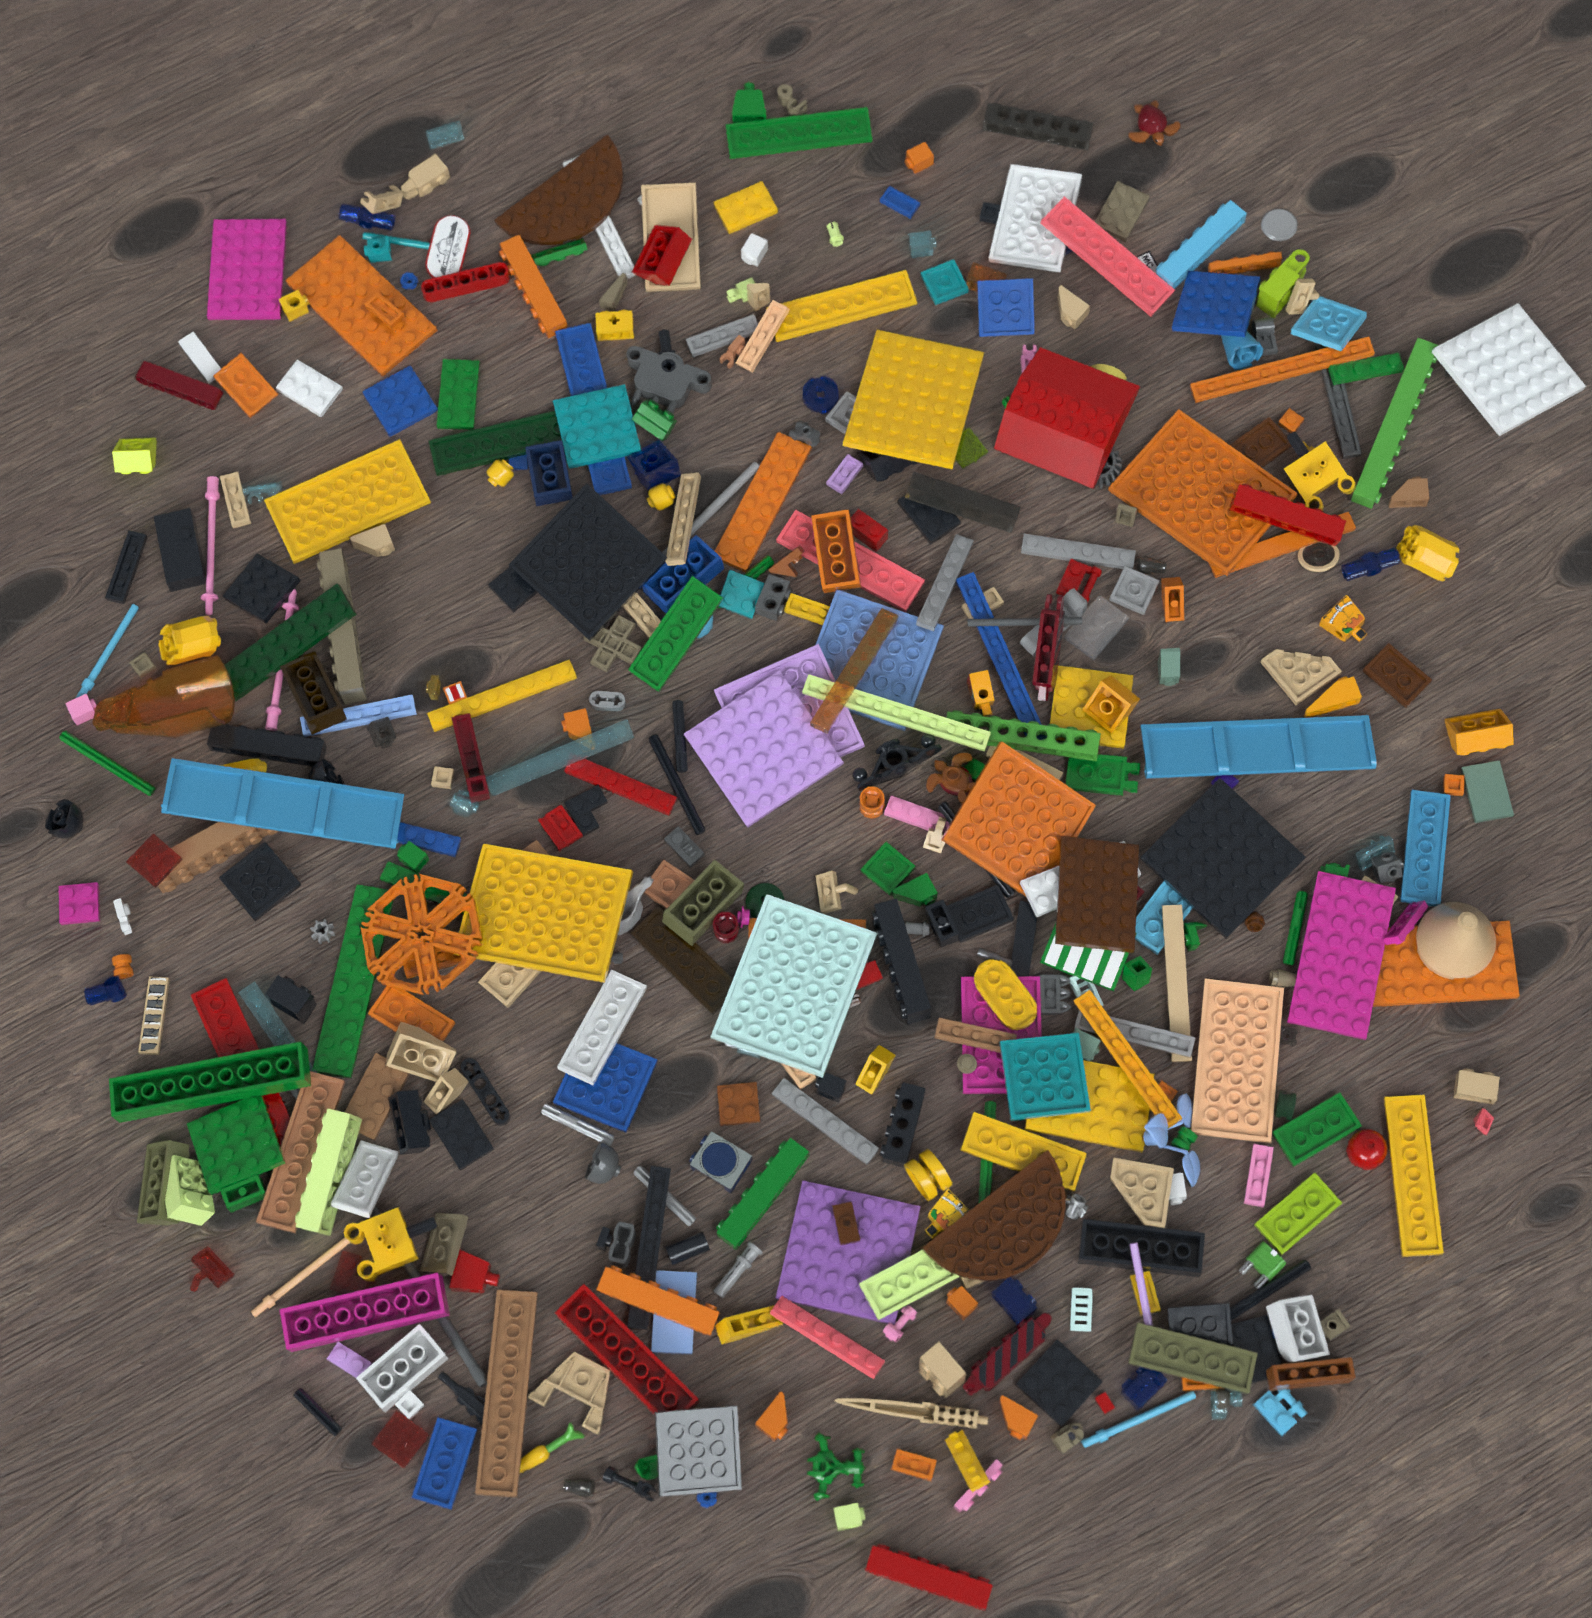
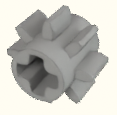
(327, 928)
(1075, 1206)

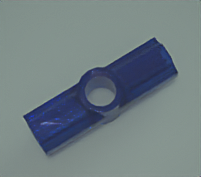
(365, 218)
(1370, 564)

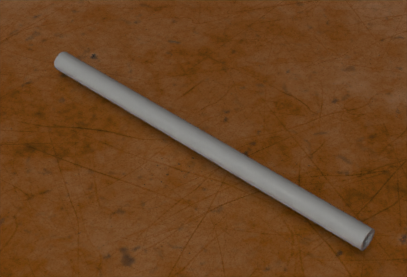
(722, 498)

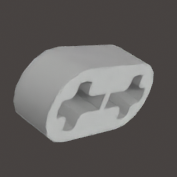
(606, 704)

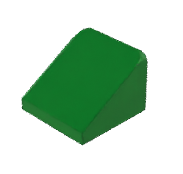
(975, 768)

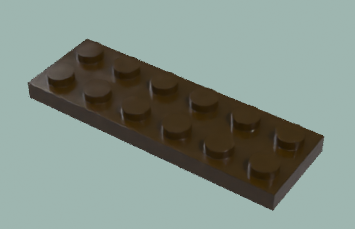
(686, 963)

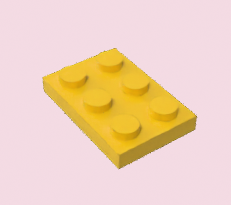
(745, 207)

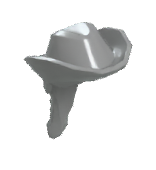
(633, 906)

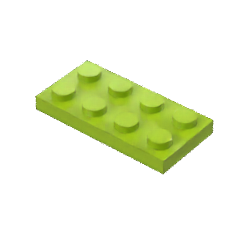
(1298, 1214)

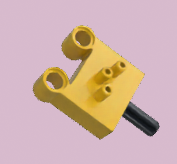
(1315, 471)
(388, 1241)

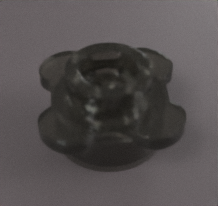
(1292, 1035)

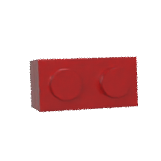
(868, 530)

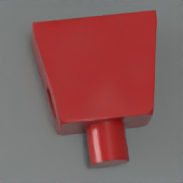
(472, 1274)

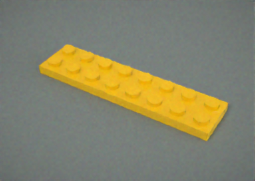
(846, 305)
(1413, 1176)

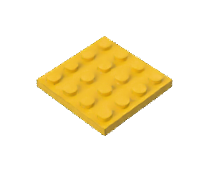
(1072, 693)

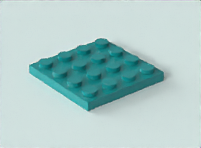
(596, 426)
(1044, 1076)

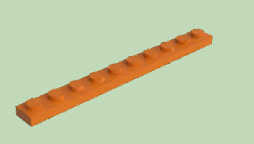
(1280, 370)

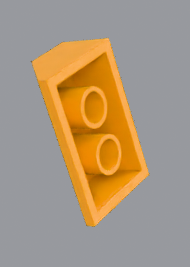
(1479, 731)

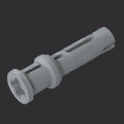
(743, 1262)

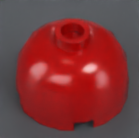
(1366, 1149)

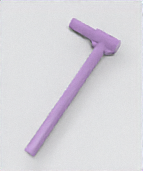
(1141, 1284)

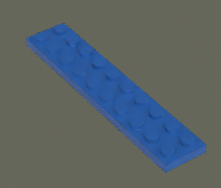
(584, 376)

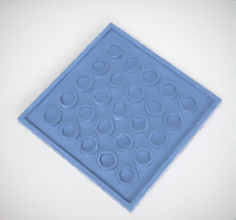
(899, 664)

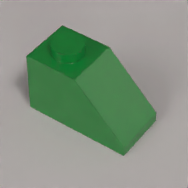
(917, 891)

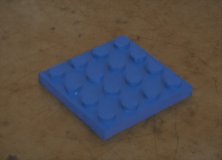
(1216, 303)
(615, 1092)

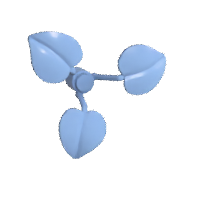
(1157, 1134)

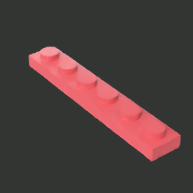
(827, 1337)

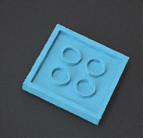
(1329, 323)

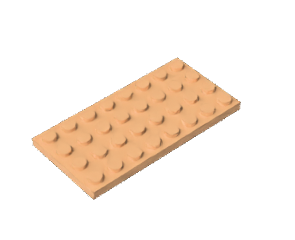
(1237, 1060)

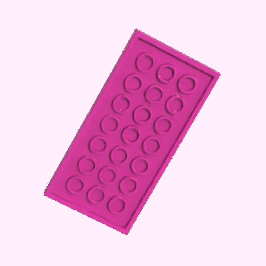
(1341, 955)

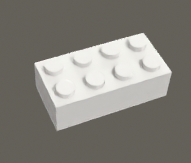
(402, 1368)

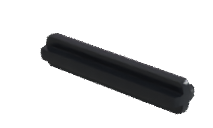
(317, 1412)

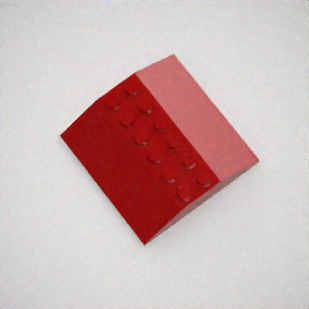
(1065, 417)

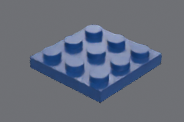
(1005, 307)
(400, 401)

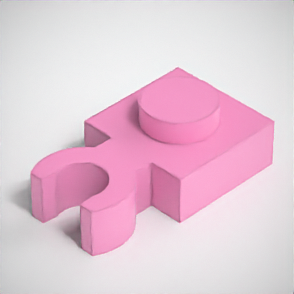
(1027, 356)

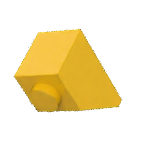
(875, 1069)

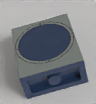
(721, 1161)

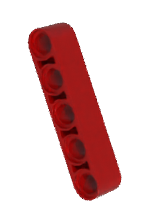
(456, 281)

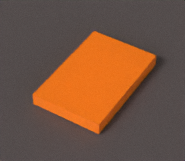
(245, 385)

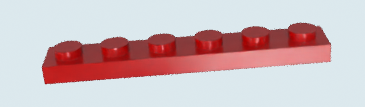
(622, 785)

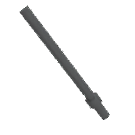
(1019, 621)

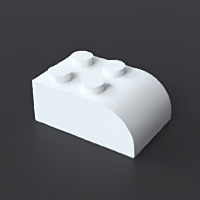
(1297, 1329)

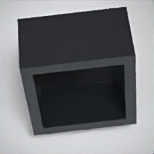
(291, 999)

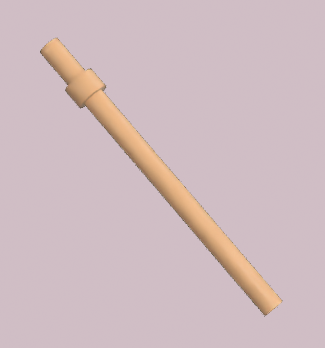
(269, 1300)

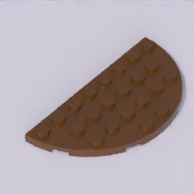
(569, 201)
(1007, 1228)

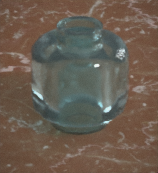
(462, 805)

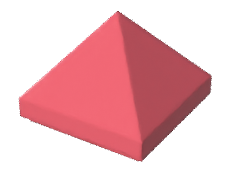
(1483, 1121)

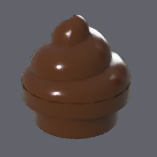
(1254, 922)

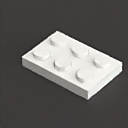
(309, 388)

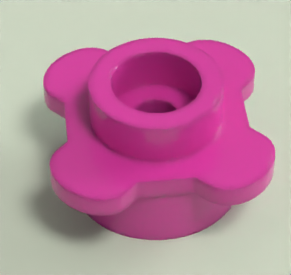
(743, 917)

